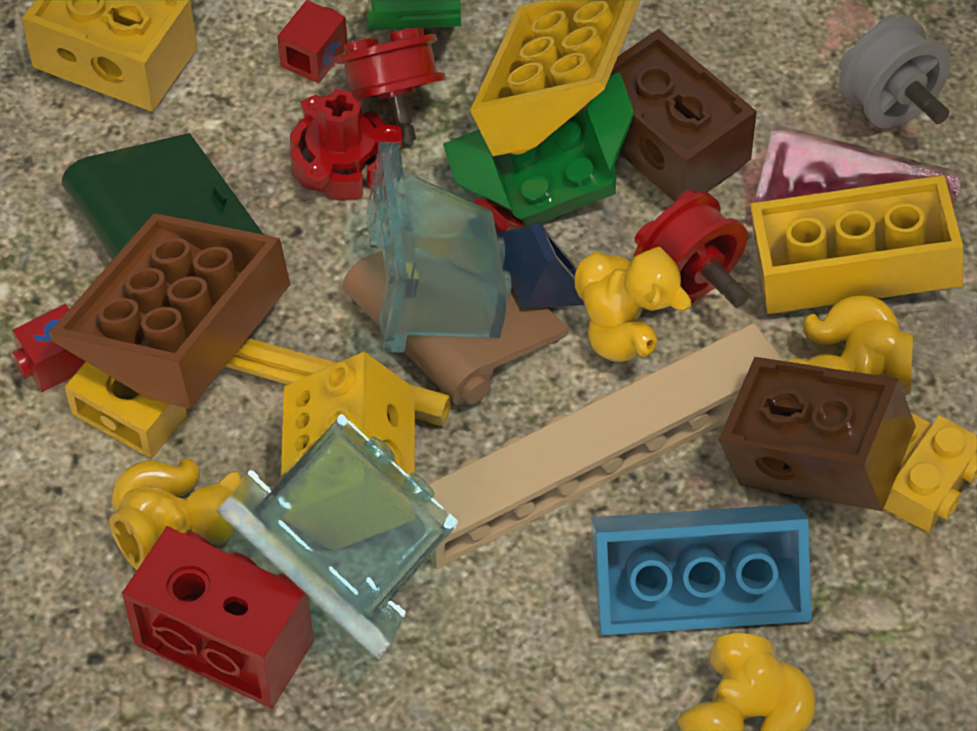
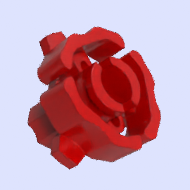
(337, 142)

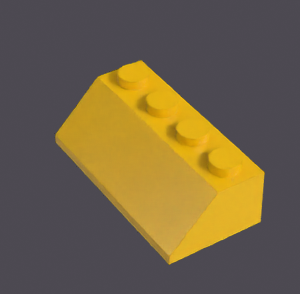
(857, 243)

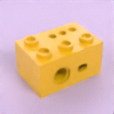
(113, 45)
(365, 394)

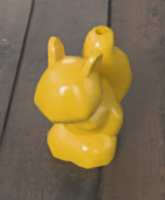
(618, 292)
(871, 338)
(149, 500)
(752, 687)

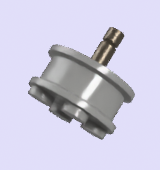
(896, 73)

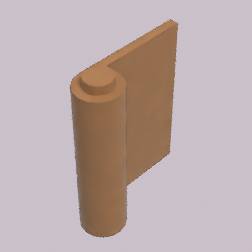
(458, 364)

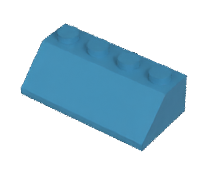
(701, 569)

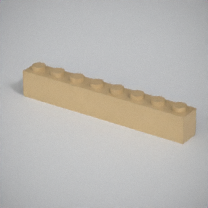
(595, 443)

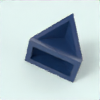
(539, 268)

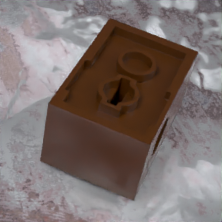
(685, 121)
(818, 433)

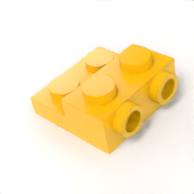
(933, 472)

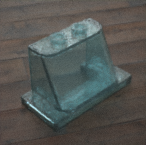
(436, 256)
(344, 528)

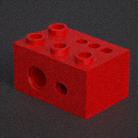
(219, 615)

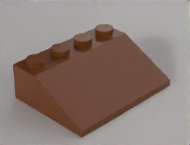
(175, 306)

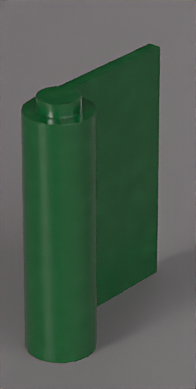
(162, 177)

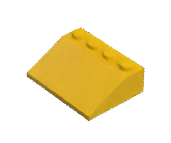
(548, 69)

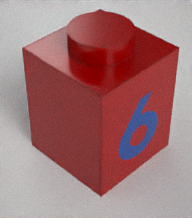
(312, 41)
(41, 357)

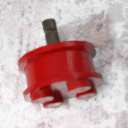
(392, 71)
(700, 244)

